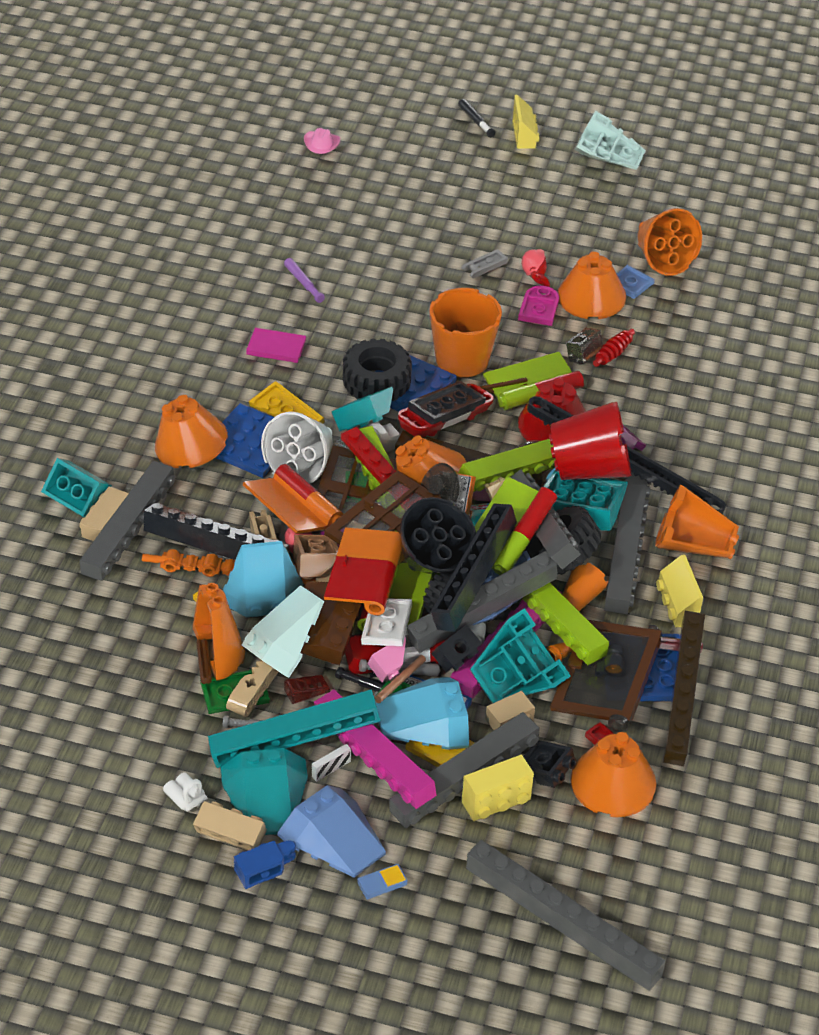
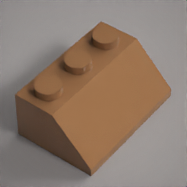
(313, 555)

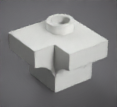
(387, 435)

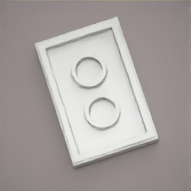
(389, 627)

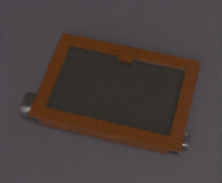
(608, 696)

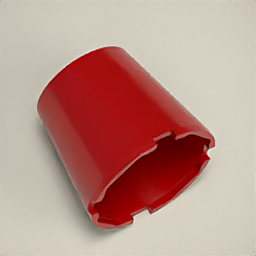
(590, 445)

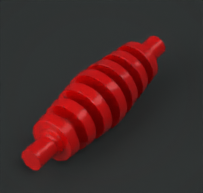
(614, 347)

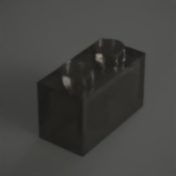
(584, 345)

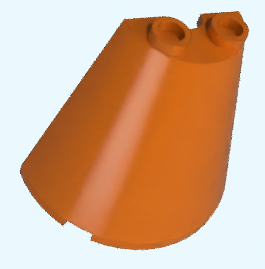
(696, 527)
(215, 621)

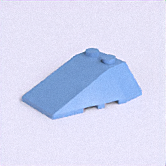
(334, 830)

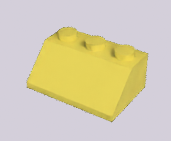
(524, 124)
(679, 590)

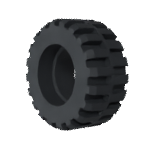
(376, 355)
(583, 530)

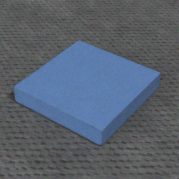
(634, 281)

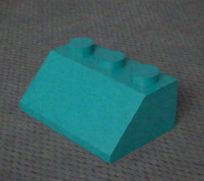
(363, 410)
(73, 486)

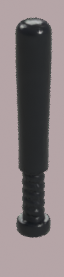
(361, 680)

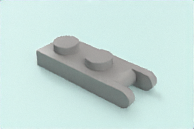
(485, 263)

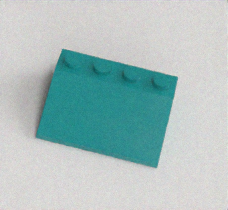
(598, 496)

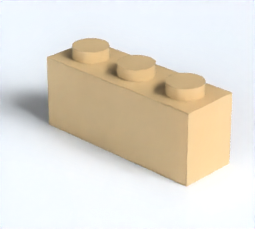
(101, 512)
(229, 826)

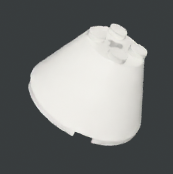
(298, 442)

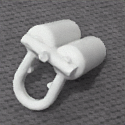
(185, 792)

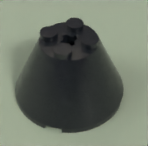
(435, 535)

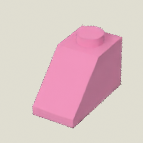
(387, 662)

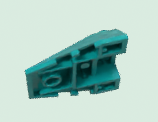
(517, 662)
(265, 784)

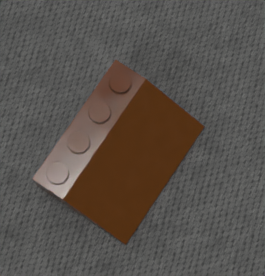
(333, 626)

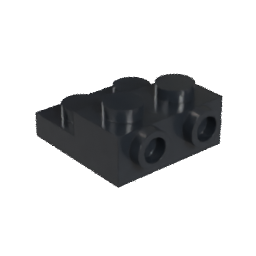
(550, 762)

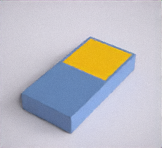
(382, 881)

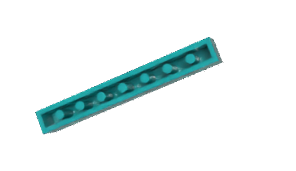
(296, 727)

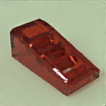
(301, 694)

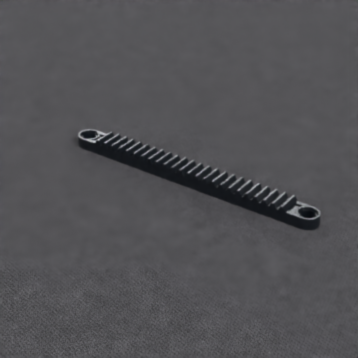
(639, 463)

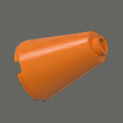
(584, 585)

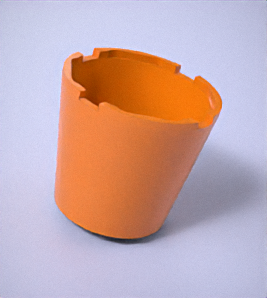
(464, 330)

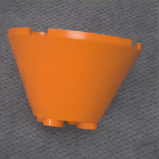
(670, 241)
(592, 288)
(188, 434)
(420, 455)
(614, 777)

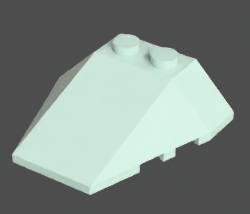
(608, 143)
(284, 630)

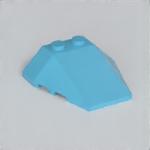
(261, 579)
(427, 714)

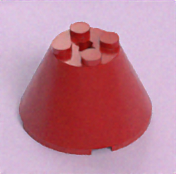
(557, 393)

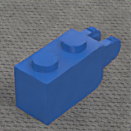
(263, 862)

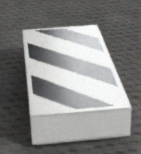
(331, 762)

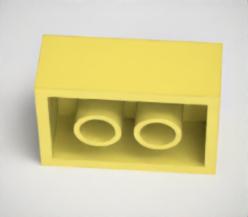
(497, 787)

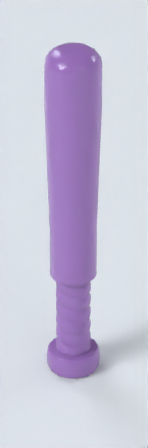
(303, 279)

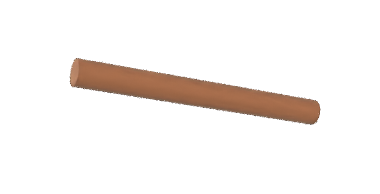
(400, 679)

